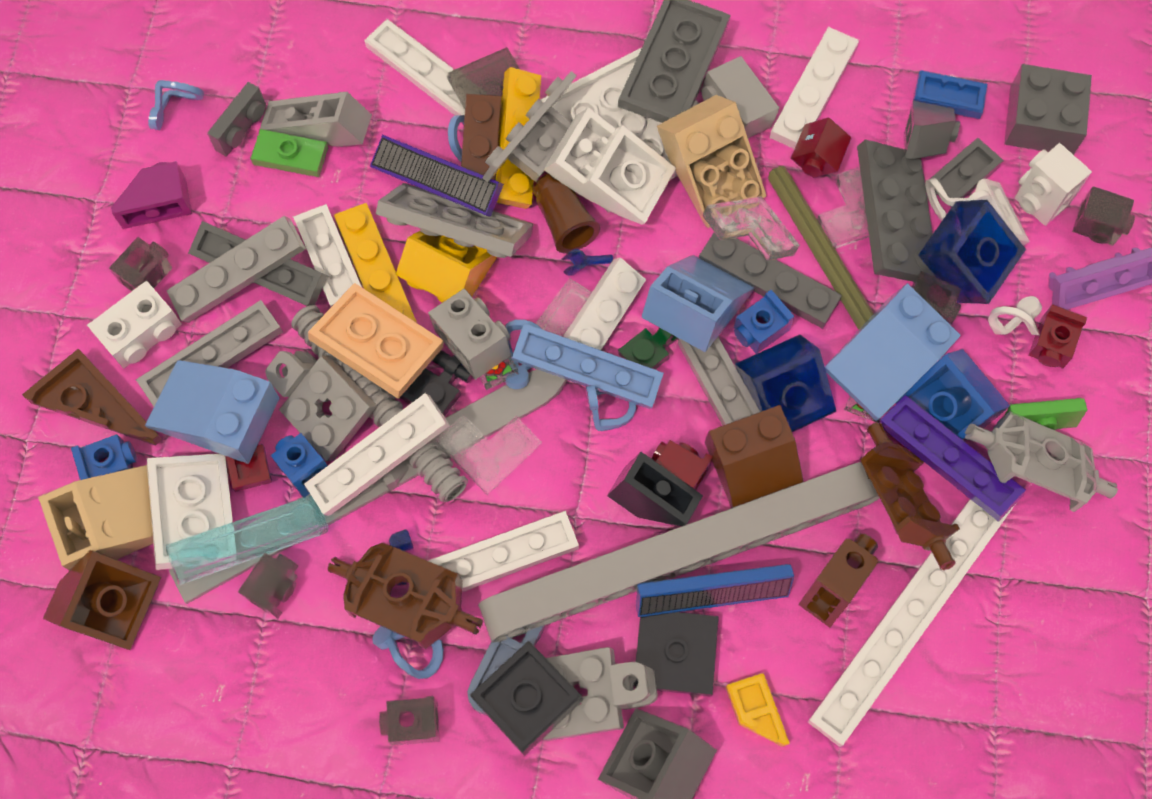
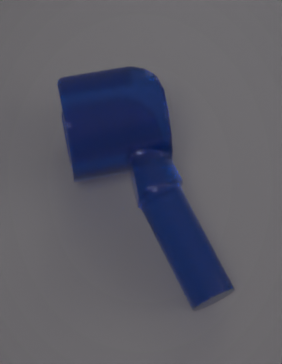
(580, 260)
(403, 542)

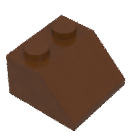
(755, 456)

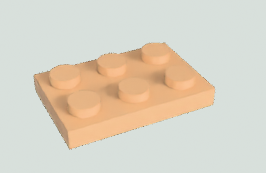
(375, 340)

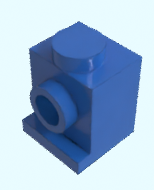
(758, 335)
(119, 454)
(298, 461)

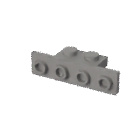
(536, 140)

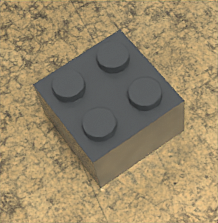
(1048, 109)

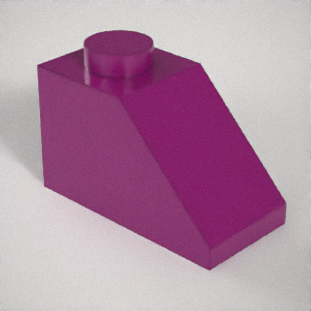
(153, 196)

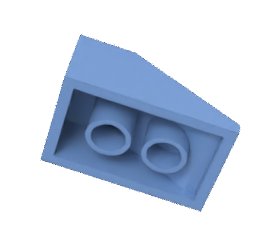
(891, 351)
(214, 408)

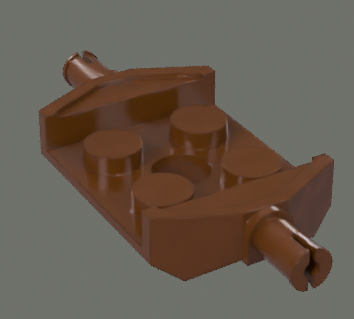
(902, 494)
(423, 612)

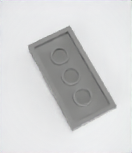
(440, 216)

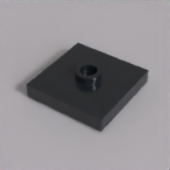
(679, 651)
(526, 697)

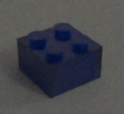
(972, 251)

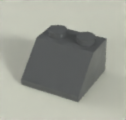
(657, 759)

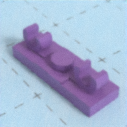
(1102, 279)

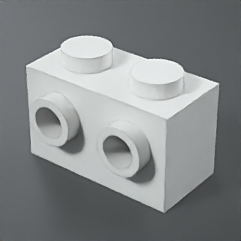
(1051, 183)
(135, 325)

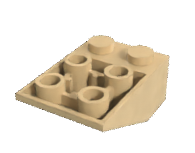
(712, 154)
(100, 515)

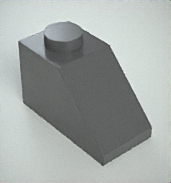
(929, 130)

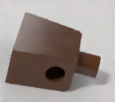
(841, 579)

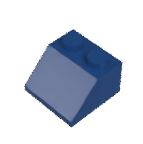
(958, 394)

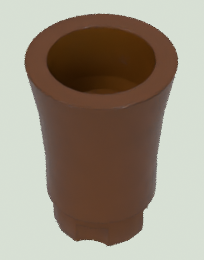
(565, 215)

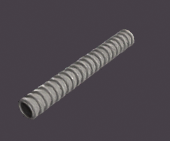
(428, 460)

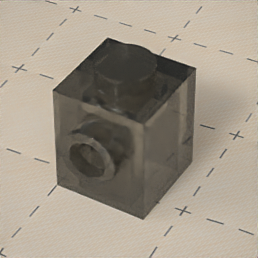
(1104, 216)

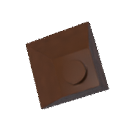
(103, 599)

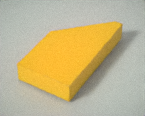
(756, 708)

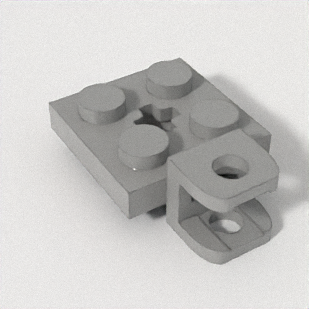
(310, 384)
(608, 691)

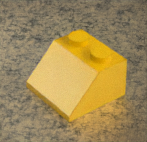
(442, 265)

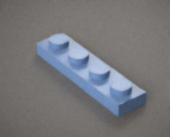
(587, 366)

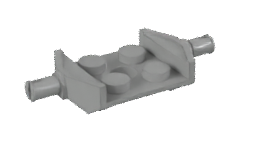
(1043, 458)

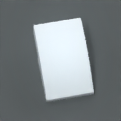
(610, 167)

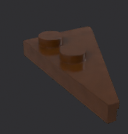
(85, 394)

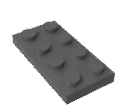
(674, 60)
(894, 210)

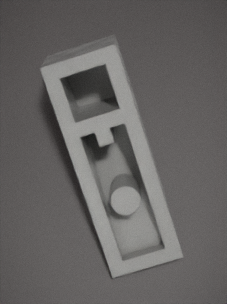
(325, 117)

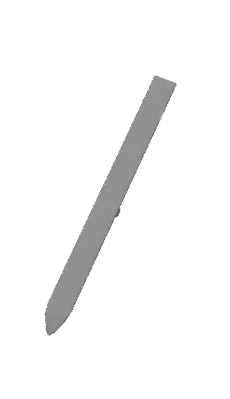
(487, 414)

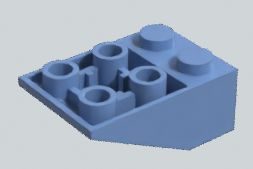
(695, 301)

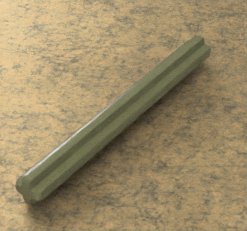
(820, 245)

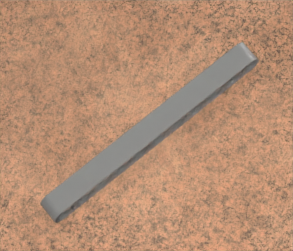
(676, 552)

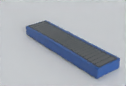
(714, 590)

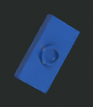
(963, 95)

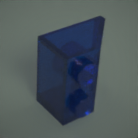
(790, 377)

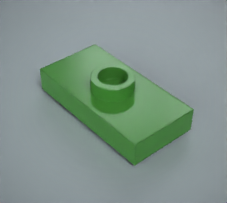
(289, 153)
(1052, 414)

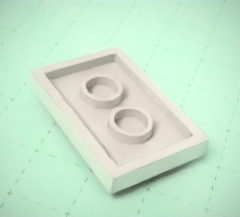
(186, 499)

